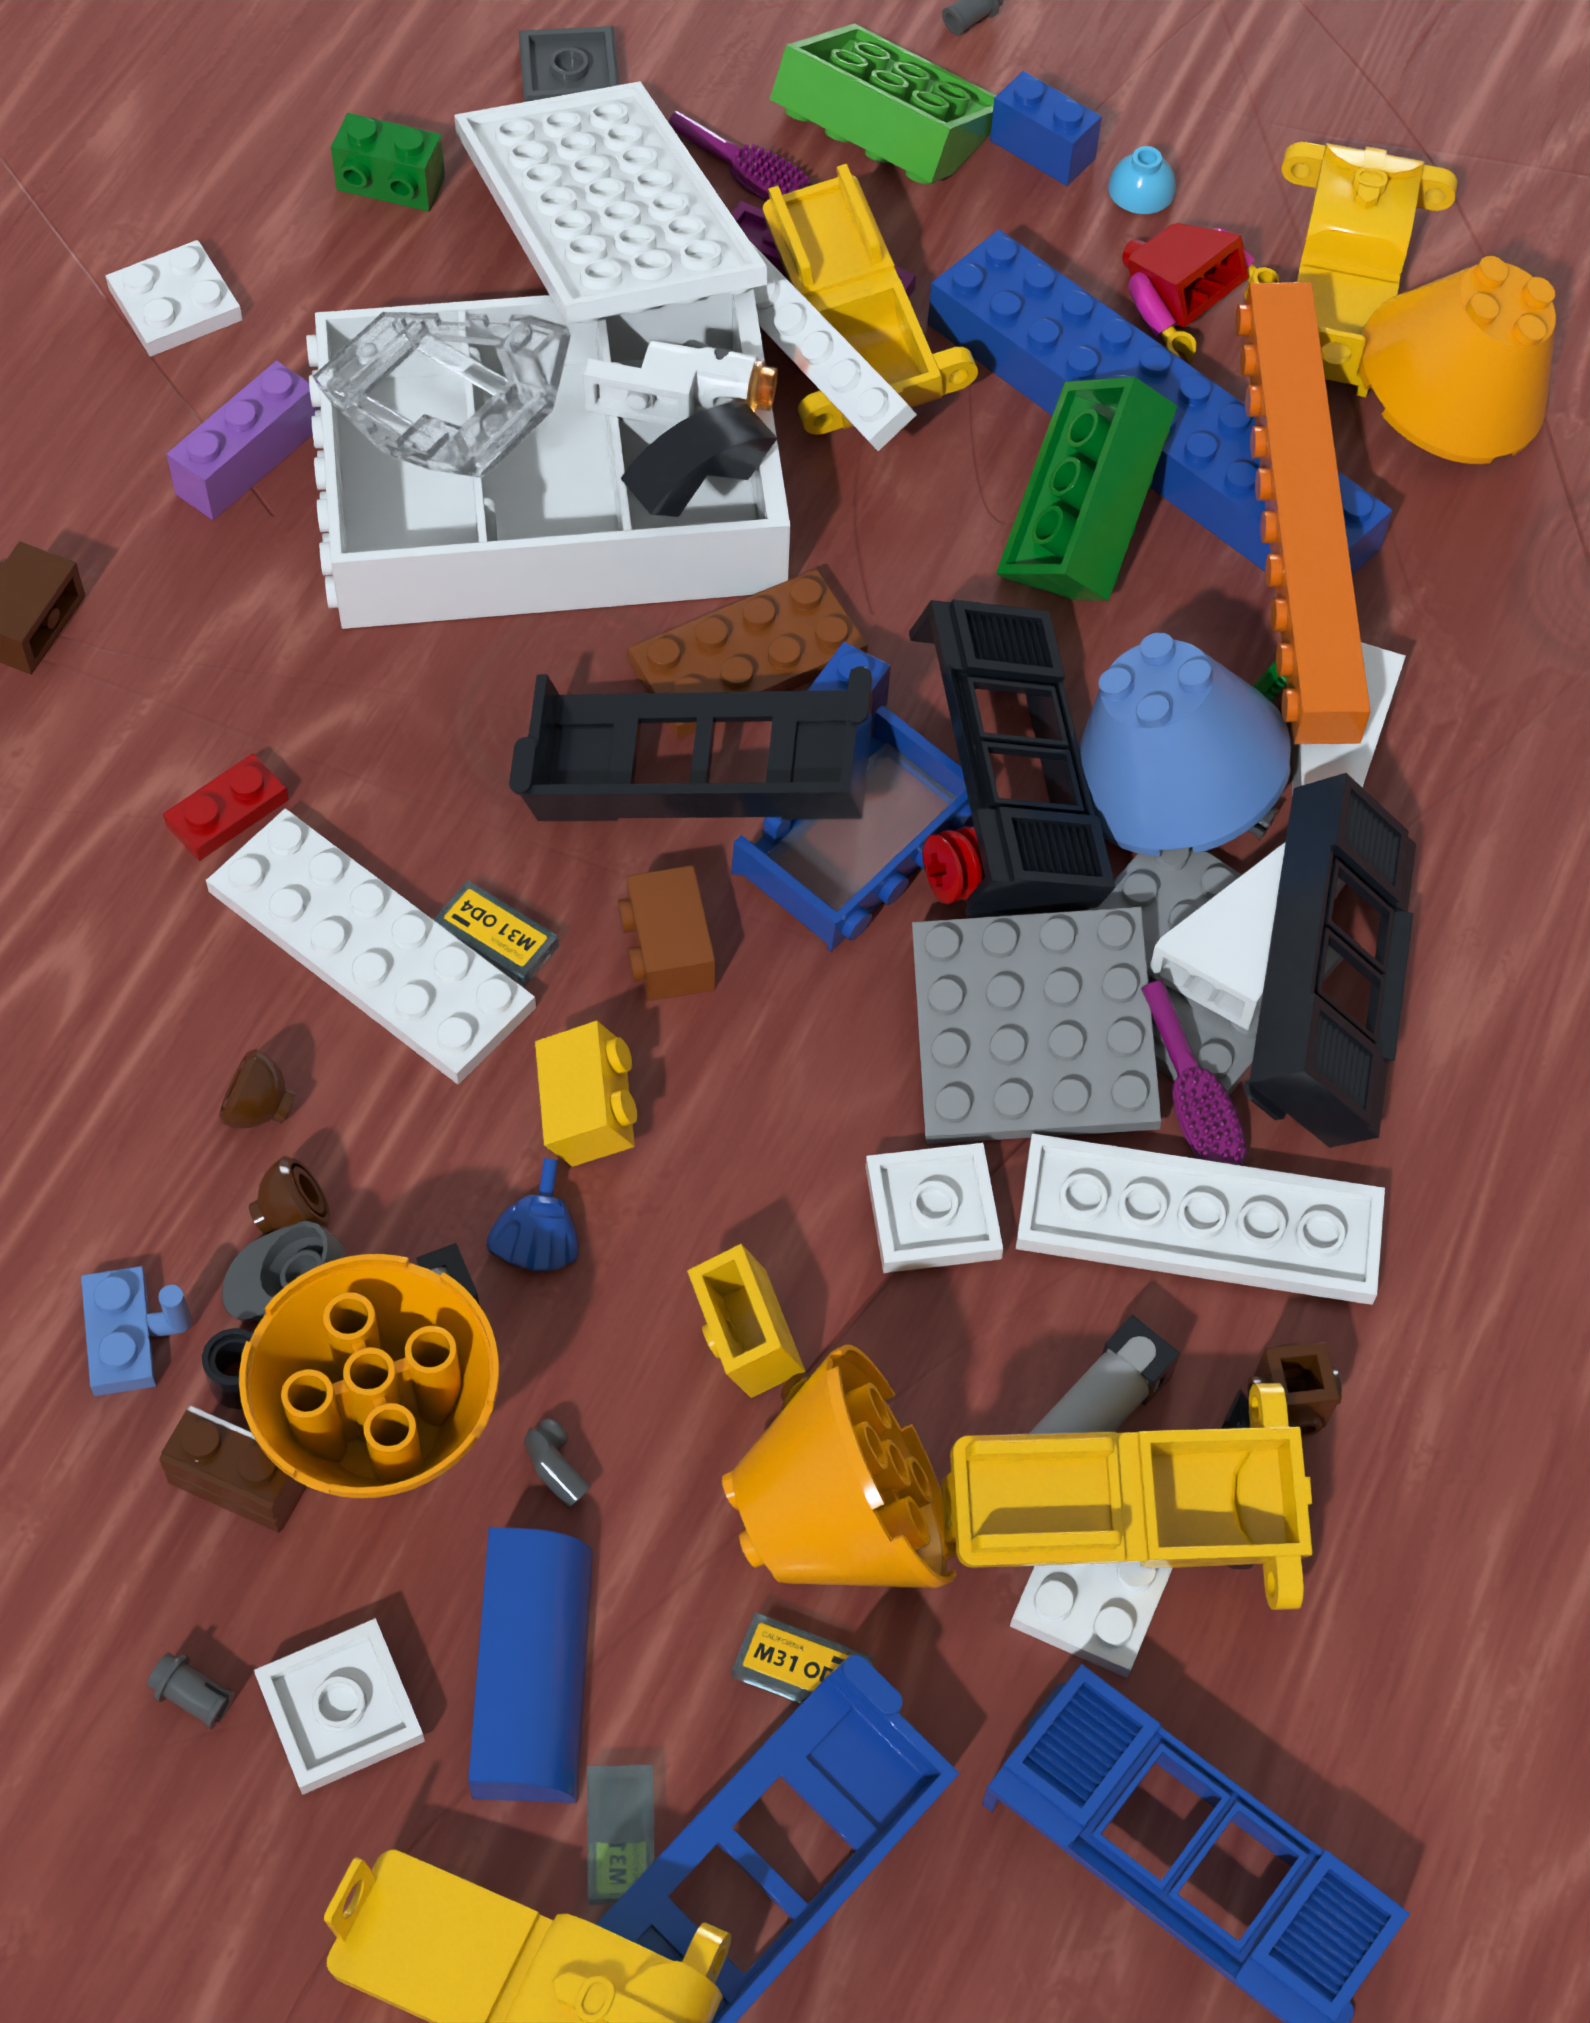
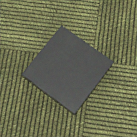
(567, 61)

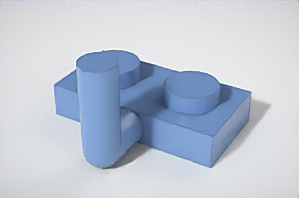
(123, 1329)

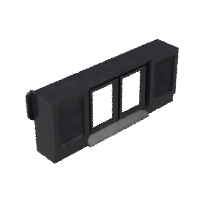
(586, 751)
(1030, 851)
(1307, 1048)

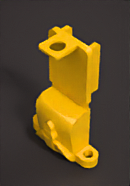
(1358, 237)
(849, 278)
(1138, 1498)
(483, 1958)

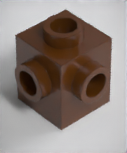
(1308, 1383)

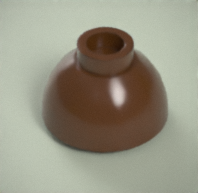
(256, 1093)
(288, 1197)

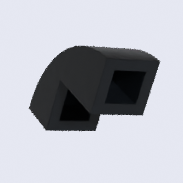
(713, 442)

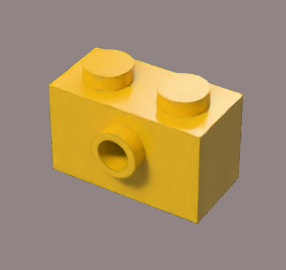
(585, 1093)
(745, 1321)

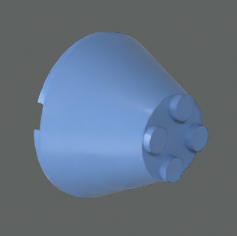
(1180, 750)

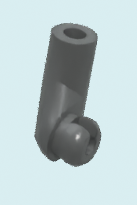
(551, 1467)

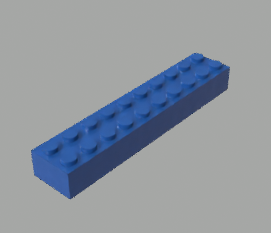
(1048, 331)

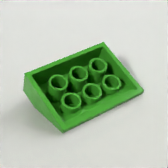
(884, 101)

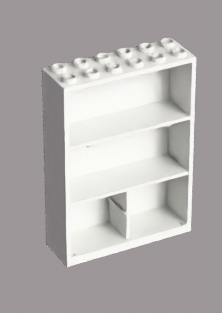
(554, 515)

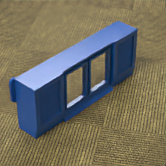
(853, 1766)
(1313, 1933)

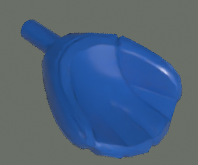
(536, 1229)

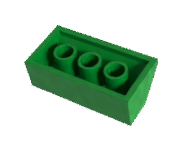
(1087, 488)

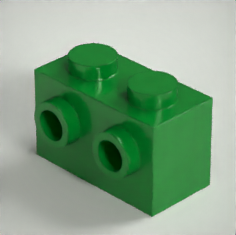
(388, 161)

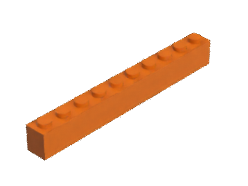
(1302, 516)

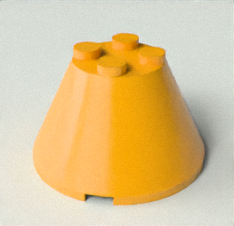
(1465, 361)
(369, 1376)
(842, 1488)

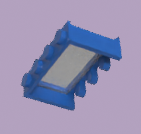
(844, 869)

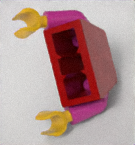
(1186, 274)

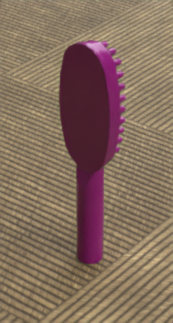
(748, 166)
(1199, 1098)

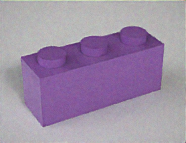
(242, 441)

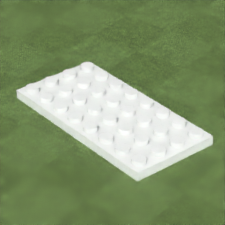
(608, 203)

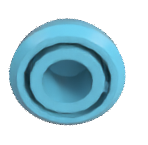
(1142, 182)

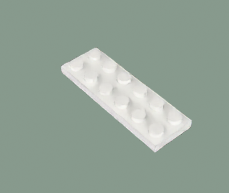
(372, 945)
(1202, 1219)

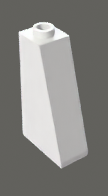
(1323, 761)
(1224, 945)

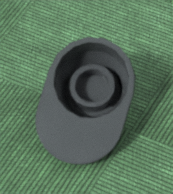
(273, 1263)

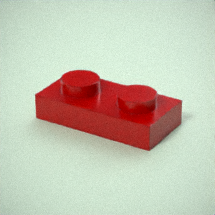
(226, 806)

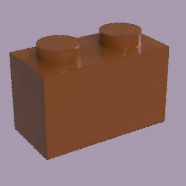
(669, 933)

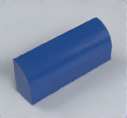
(531, 1667)

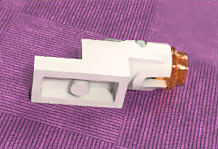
(677, 381)

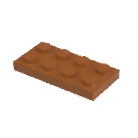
(749, 646)

